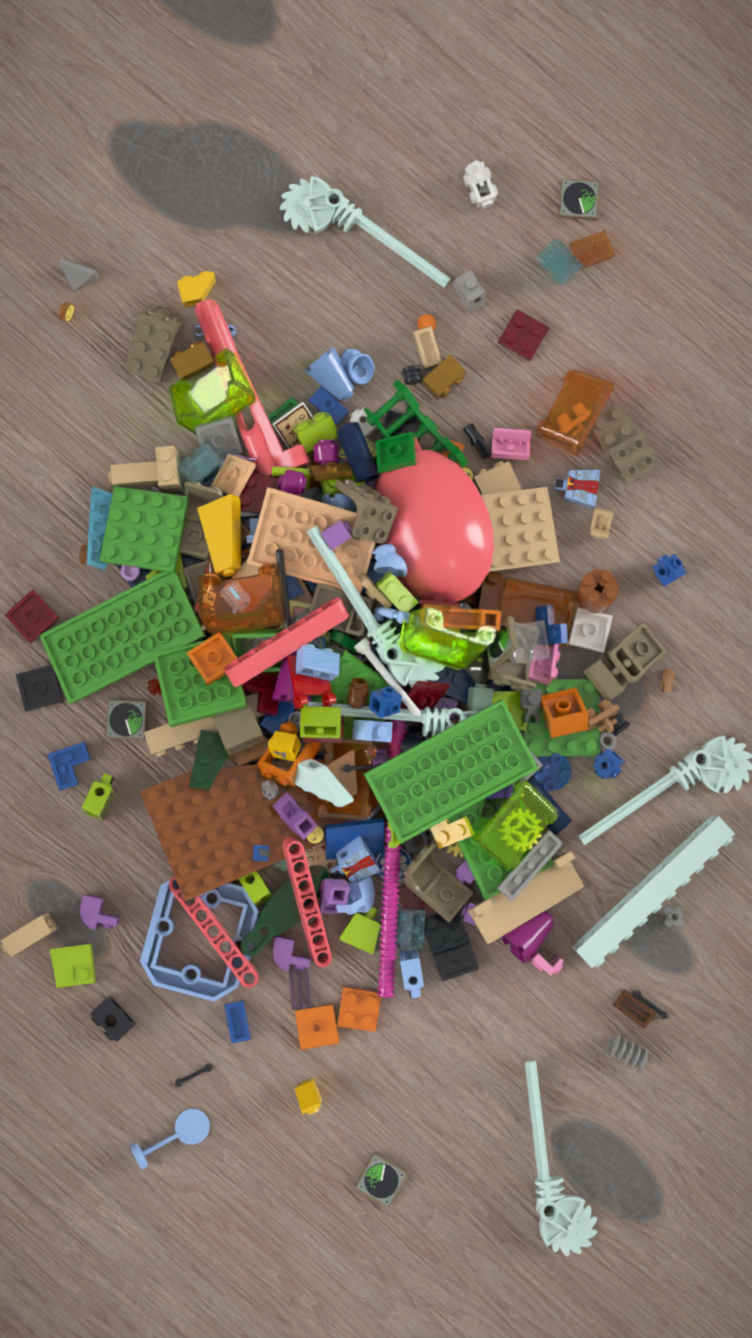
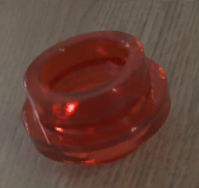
(154, 687)

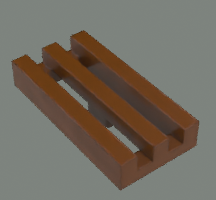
(620, 999)

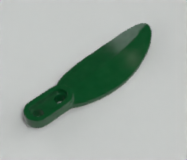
(280, 912)

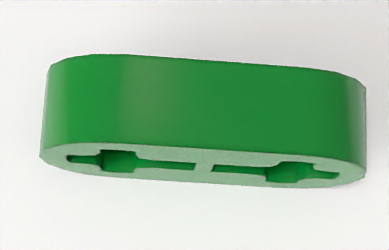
(343, 641)

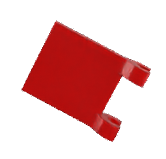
(308, 686)

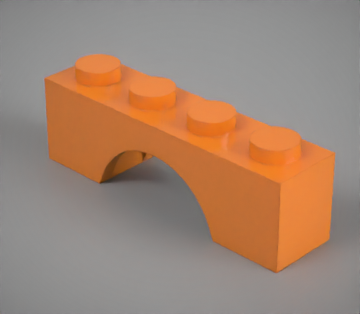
(467, 618)

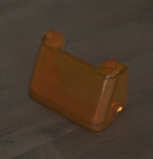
(575, 411)
(521, 597)
(264, 606)
(359, 808)

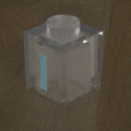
(235, 597)

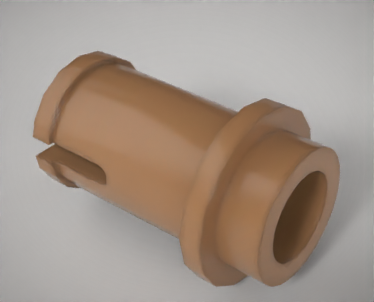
(667, 680)

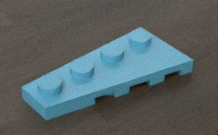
(98, 516)

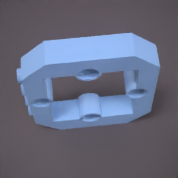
(177, 979)

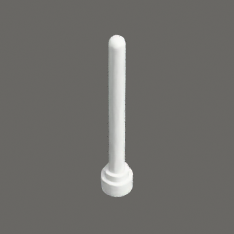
(364, 648)

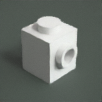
(359, 416)

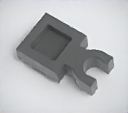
(531, 702)

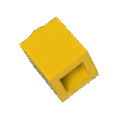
(284, 746)

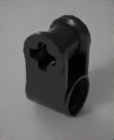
(413, 737)

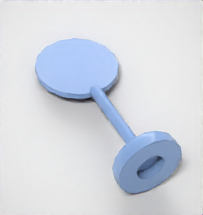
(190, 1127)

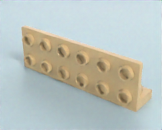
(500, 915)

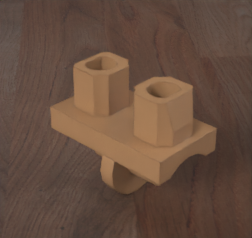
(608, 712)

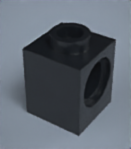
(412, 848)

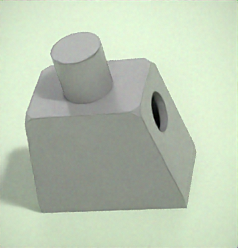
(469, 290)

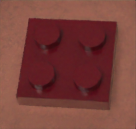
(523, 335)
(254, 492)
(31, 616)

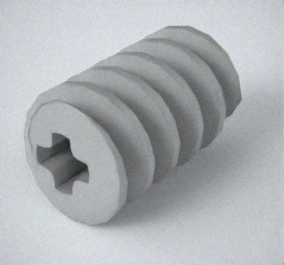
(626, 1051)

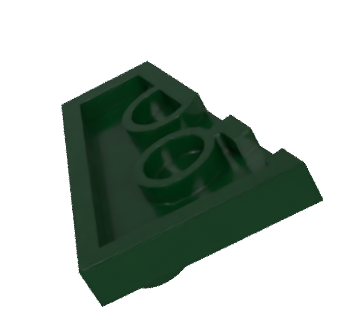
(208, 760)

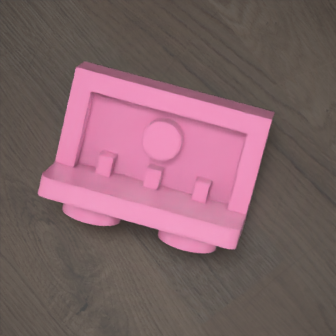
(511, 444)
(545, 670)
(552, 967)

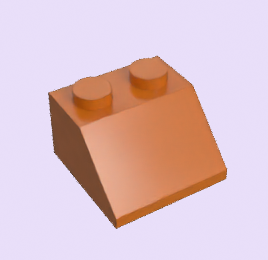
(564, 712)

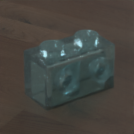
(559, 262)
(201, 464)
(410, 928)

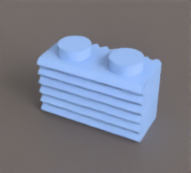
(317, 662)

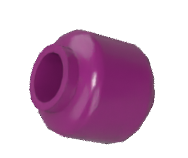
(326, 452)
(292, 482)

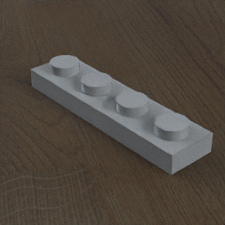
(529, 865)

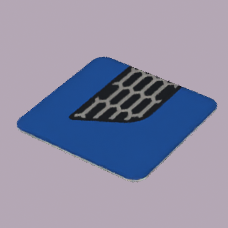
(261, 853)

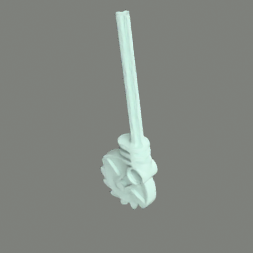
(310, 207)
(402, 667)
(432, 720)
(722, 766)
(568, 1222)

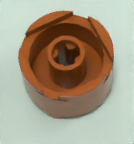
(604, 583)

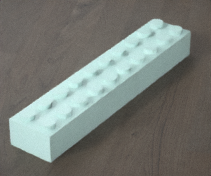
(653, 890)

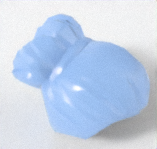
(358, 366)
(388, 560)

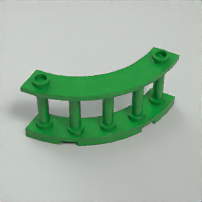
(427, 426)

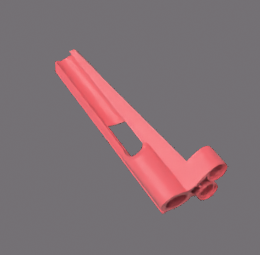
(261, 439)

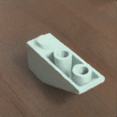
(320, 781)

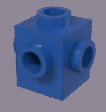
(669, 569)
(385, 702)
(614, 763)

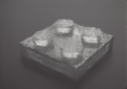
(531, 642)

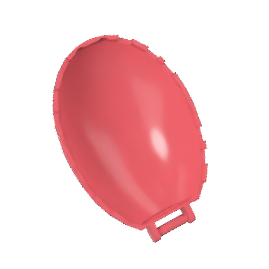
(438, 527)

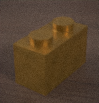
(192, 361)
(444, 377)

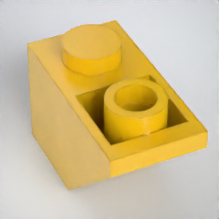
(195, 288)
(308, 1096)

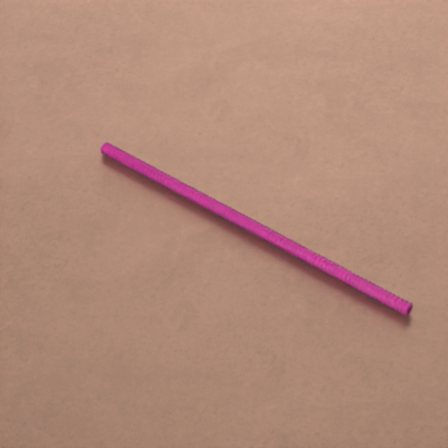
(390, 888)

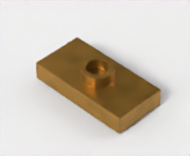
(331, 471)

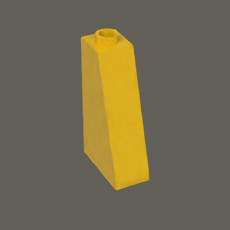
(223, 533)

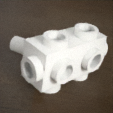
(479, 181)

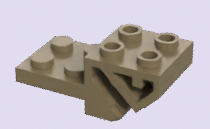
(623, 445)
(353, 624)
(625, 662)

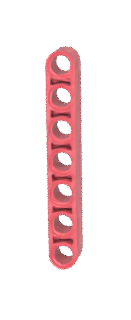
(286, 642)
(312, 908)
(216, 941)

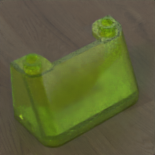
(213, 396)
(428, 640)
(516, 825)

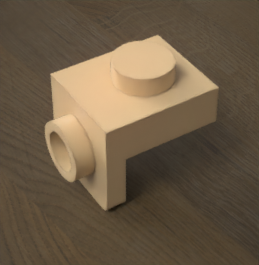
(601, 523)

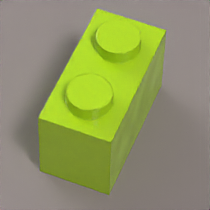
(318, 428)
(396, 592)
(320, 722)

